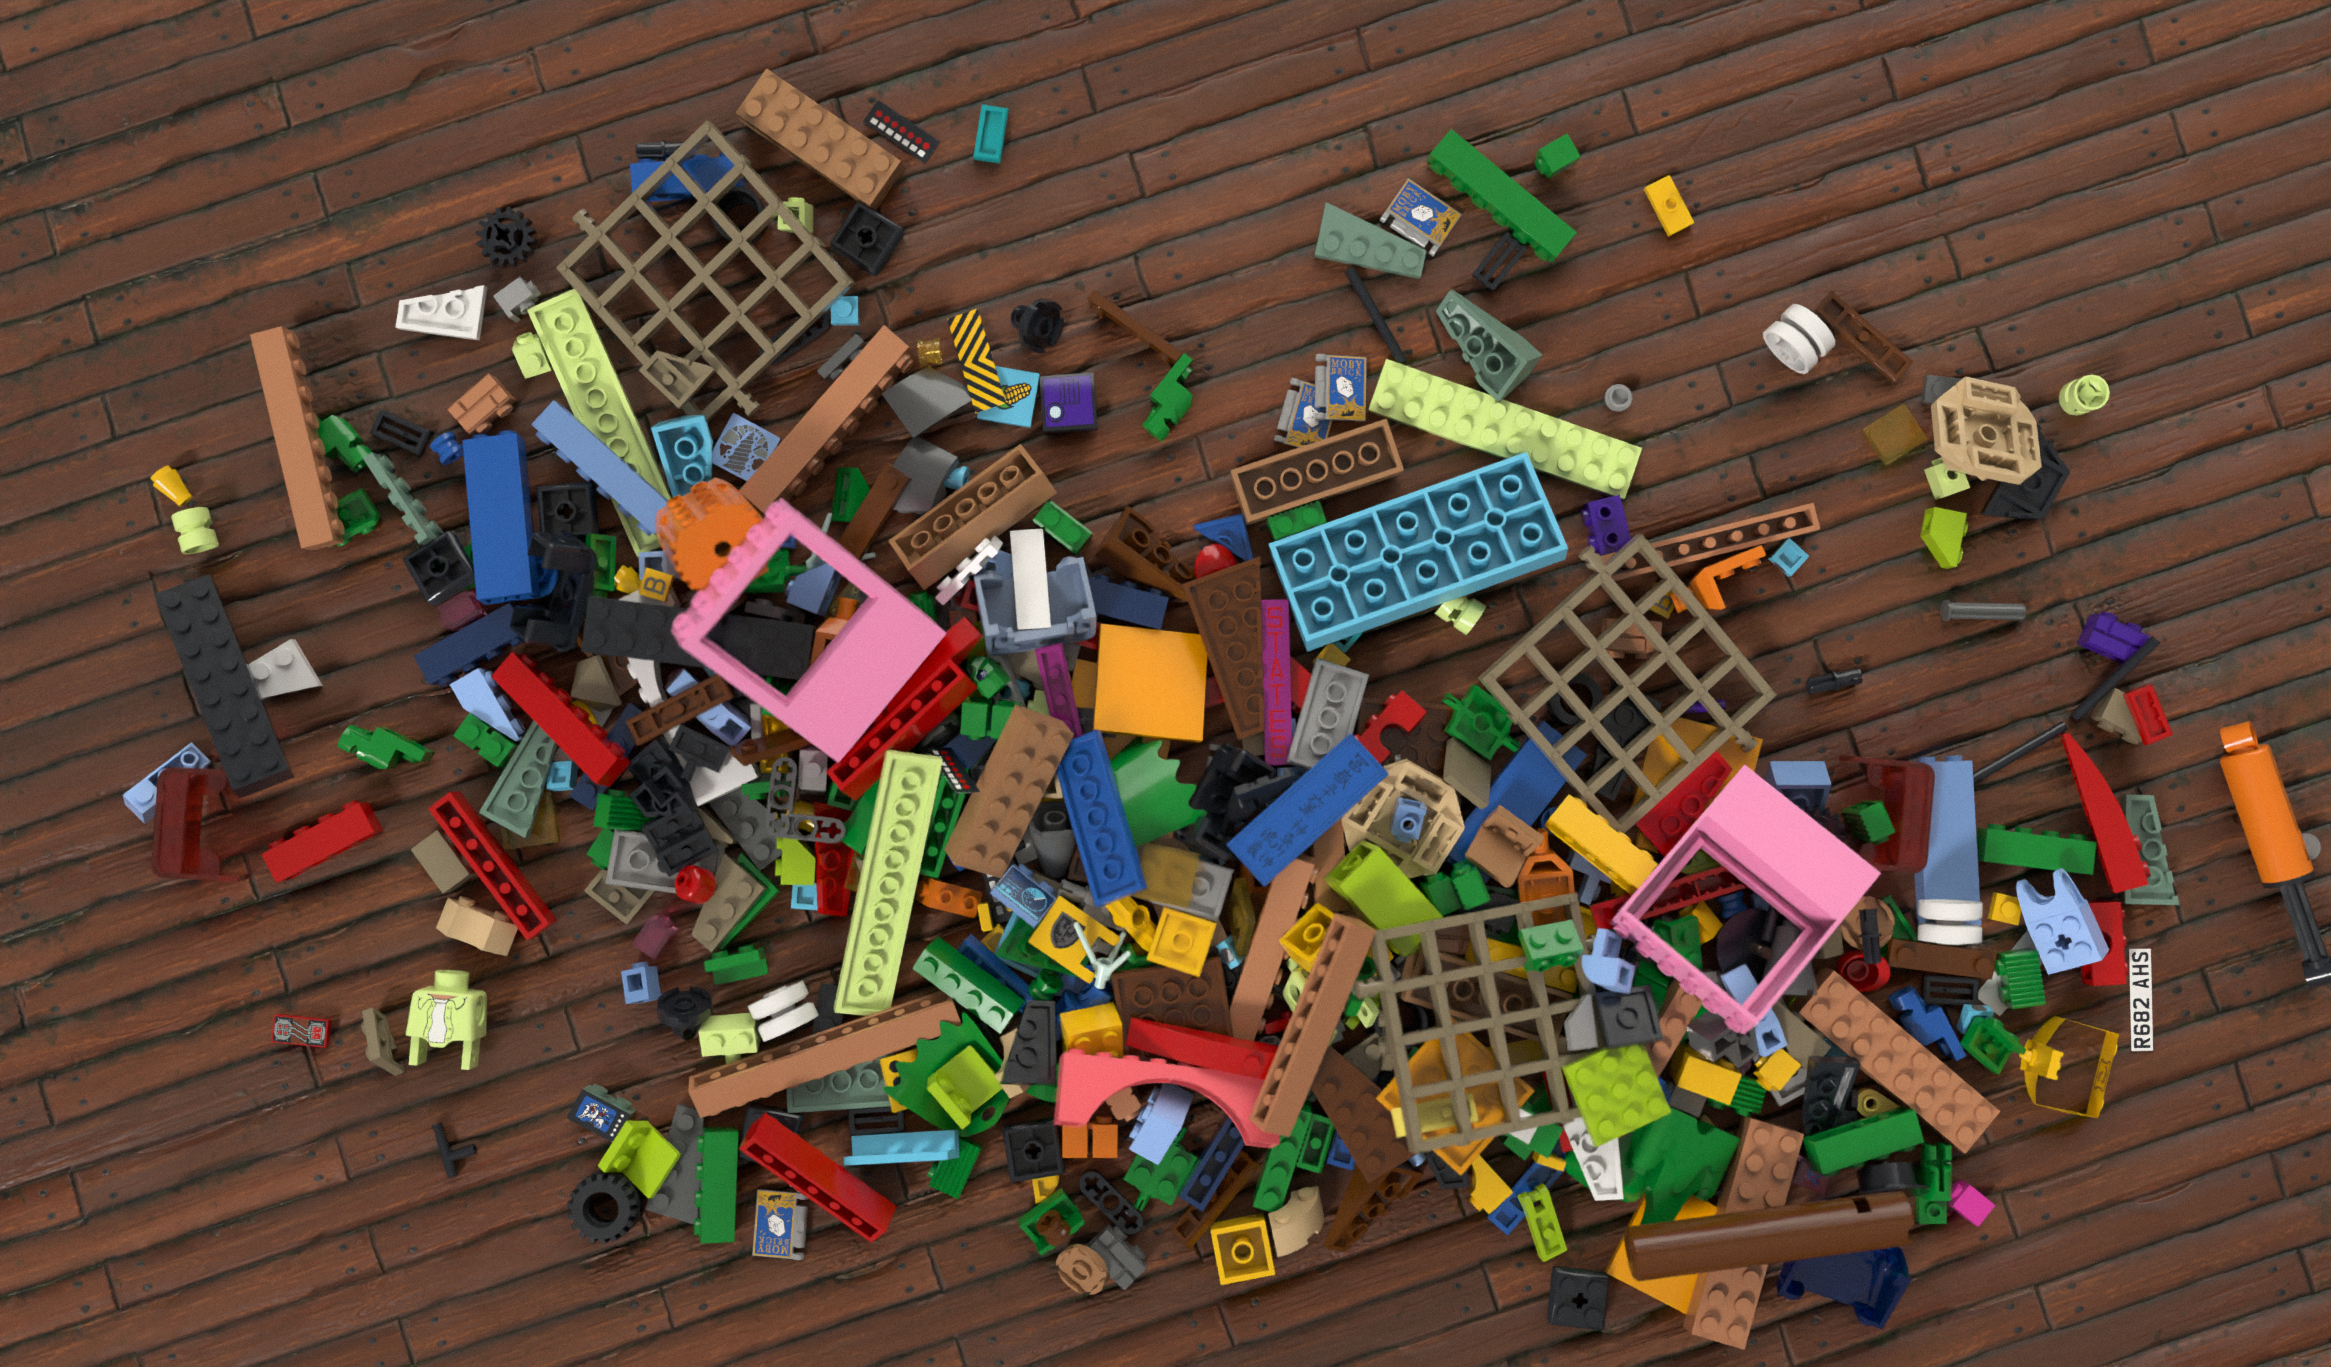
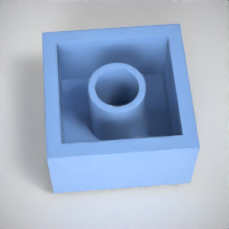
(1160, 1121)

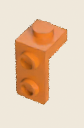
(948, 896)

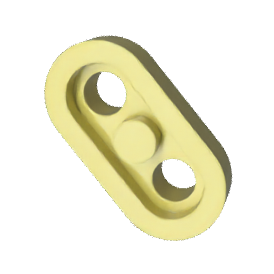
(1880, 1102)

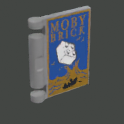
(1421, 216)
(1341, 388)
(1298, 417)
(779, 1224)

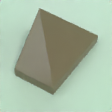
(593, 685)

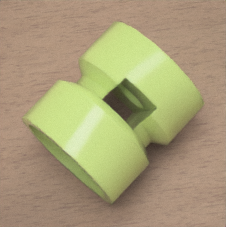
(2084, 395)
(195, 530)
(1462, 612)

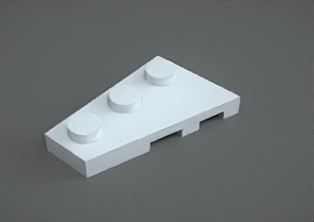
(447, 314)
(967, 567)
(283, 671)
(1599, 1164)

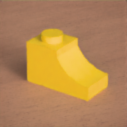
(1487, 1187)

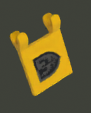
(1059, 938)

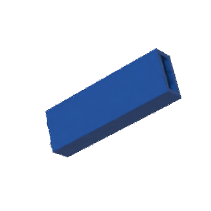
(500, 517)
(1521, 786)

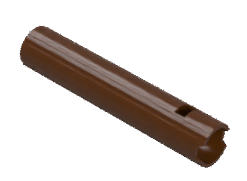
(1768, 1235)

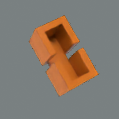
(1104, 1139)

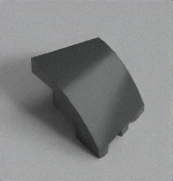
(926, 399)
(928, 469)

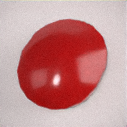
(1213, 559)
(1861, 975)

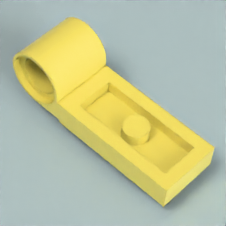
(1433, 1115)

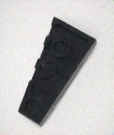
(1623, 725)
(1826, 1093)

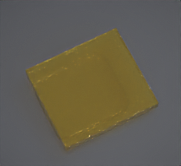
(1894, 434)

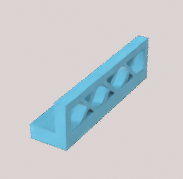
(904, 1147)

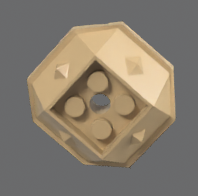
(1986, 432)
(1440, 827)

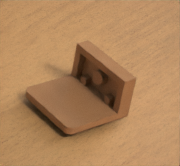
(1502, 845)

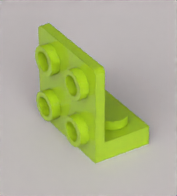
(963, 1085)
(641, 1156)

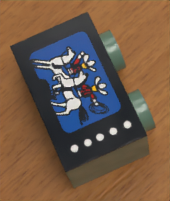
(601, 1112)

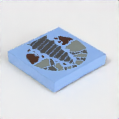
(743, 447)

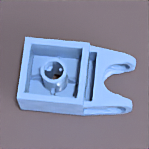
(2058, 915)

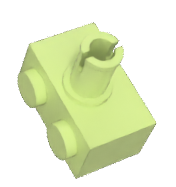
(729, 1036)

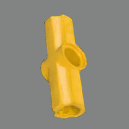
(1134, 919)

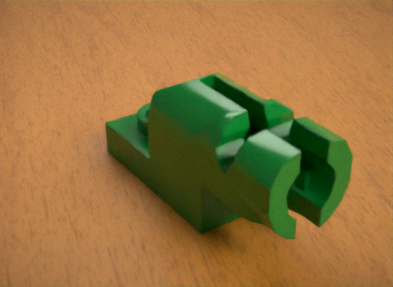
(1171, 400)
(343, 442)
(605, 568)
(382, 747)
(1936, 1173)

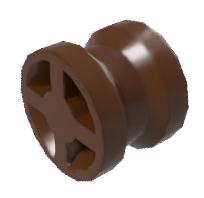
(1053, 1227)

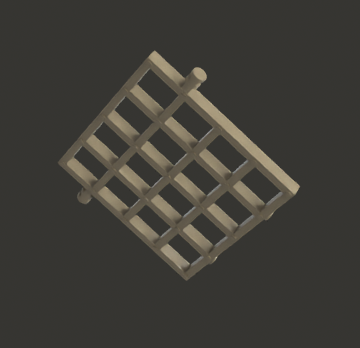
(704, 274)
(1628, 685)
(1493, 1021)

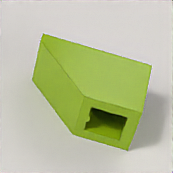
(1943, 535)
(796, 862)

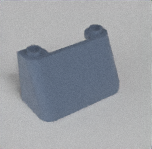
(1069, 606)

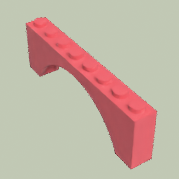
(1091, 1079)

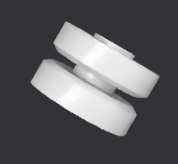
(1799, 338)
(1950, 921)
(783, 1010)

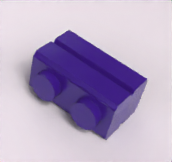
(2111, 638)

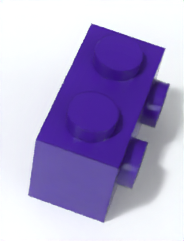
(1606, 525)

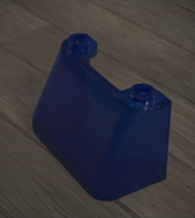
(1865, 1280)

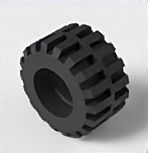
(589, 1221)

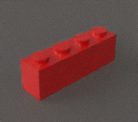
(321, 842)

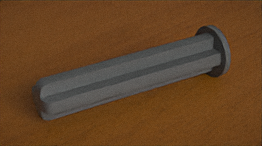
(1982, 611)

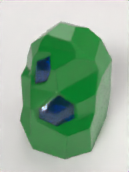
(987, 676)

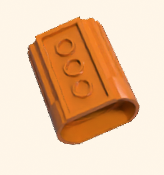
(697, 522)

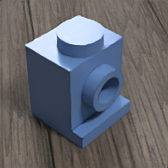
(1407, 810)
(641, 983)

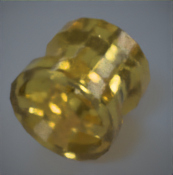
(930, 351)

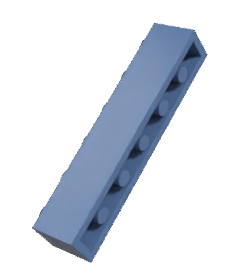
(601, 464)

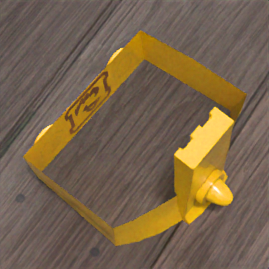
(2046, 1061)

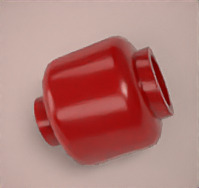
(695, 884)

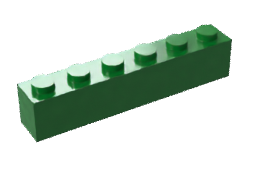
(1500, 196)

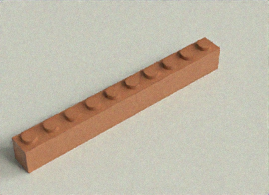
(821, 1053)

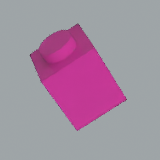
(1970, 1202)

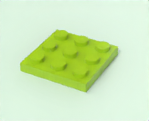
(1616, 1092)

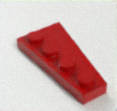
(1683, 805)
(832, 864)

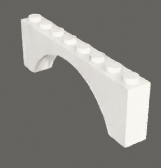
(705, 783)

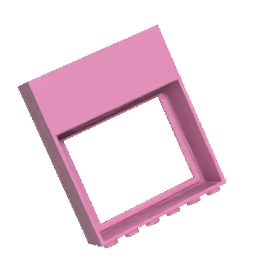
(857, 668)
(1780, 858)

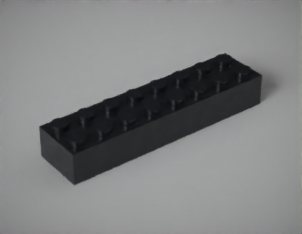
(646, 634)
(224, 686)

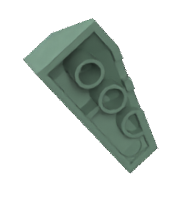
(1493, 350)

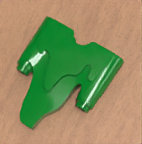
(1682, 1162)

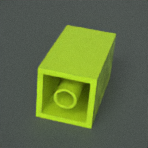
(1381, 894)

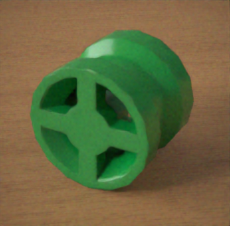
(1045, 985)

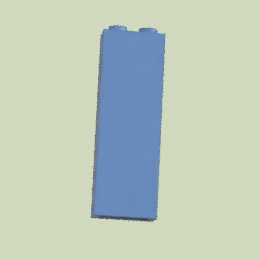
(1952, 851)

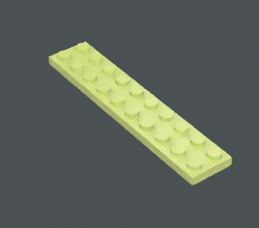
(596, 394)
(1504, 429)
(887, 882)

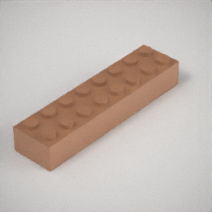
(829, 421)
(1896, 1060)
(1755, 1179)

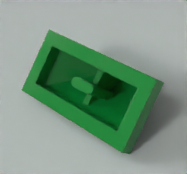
(848, 494)

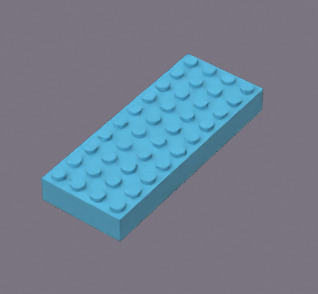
(1417, 551)

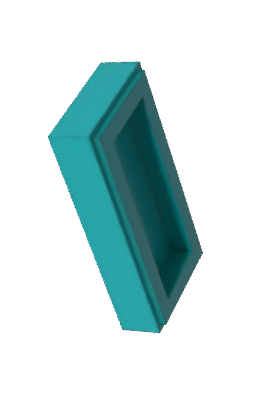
(991, 133)

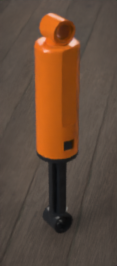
(2274, 838)

